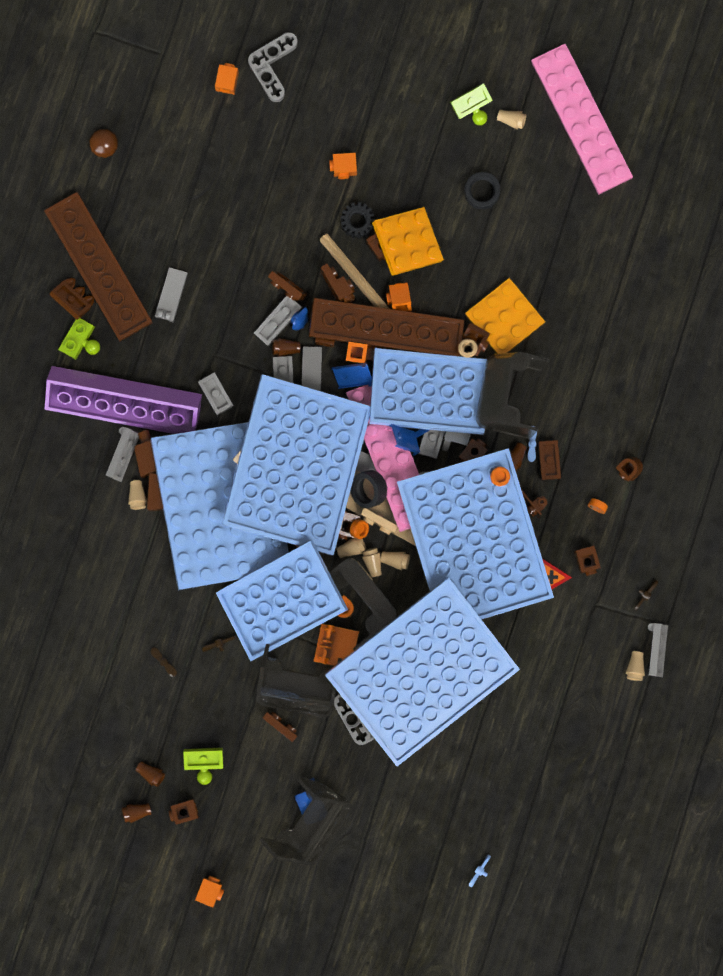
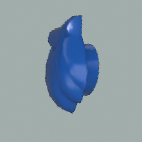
(300, 319)

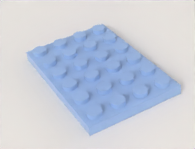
(426, 391)
(281, 600)

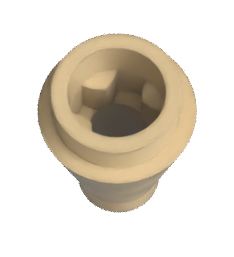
(512, 118)
(467, 344)
(137, 497)
(351, 547)
(398, 560)
(372, 561)
(636, 667)

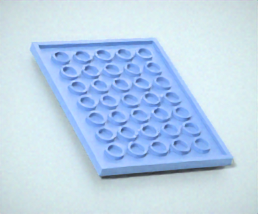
(296, 464)
(195, 485)
(476, 535)
(422, 671)

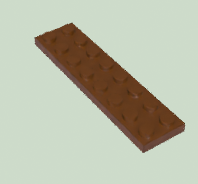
(98, 266)
(385, 327)

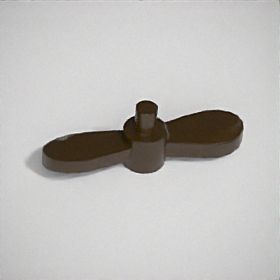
(646, 594)
(219, 643)
(163, 662)

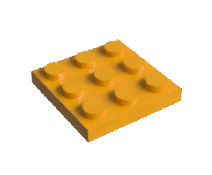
(407, 241)
(506, 317)

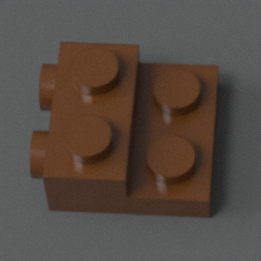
(341, 288)

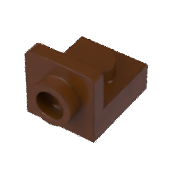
(478, 335)

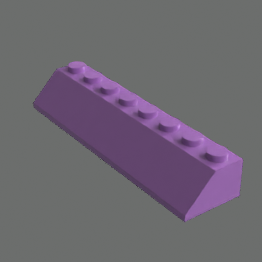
(122, 401)

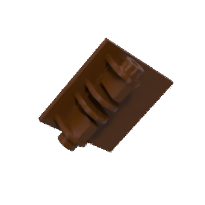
(536, 506)

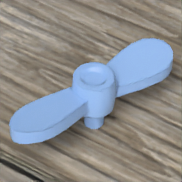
(532, 444)
(480, 871)

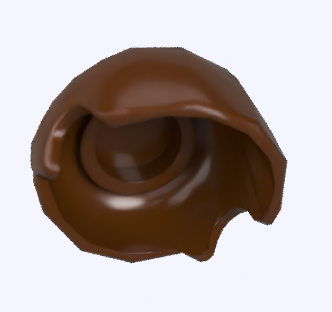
(103, 143)

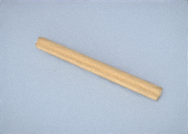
(352, 272)

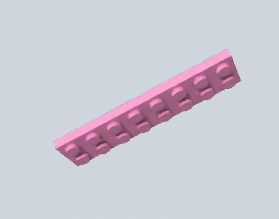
(582, 119)
(389, 461)

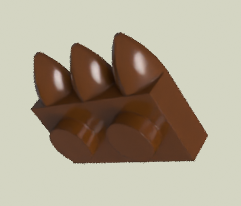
(72, 299)

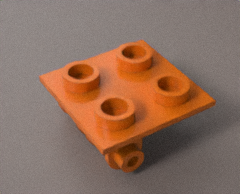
(334, 644)

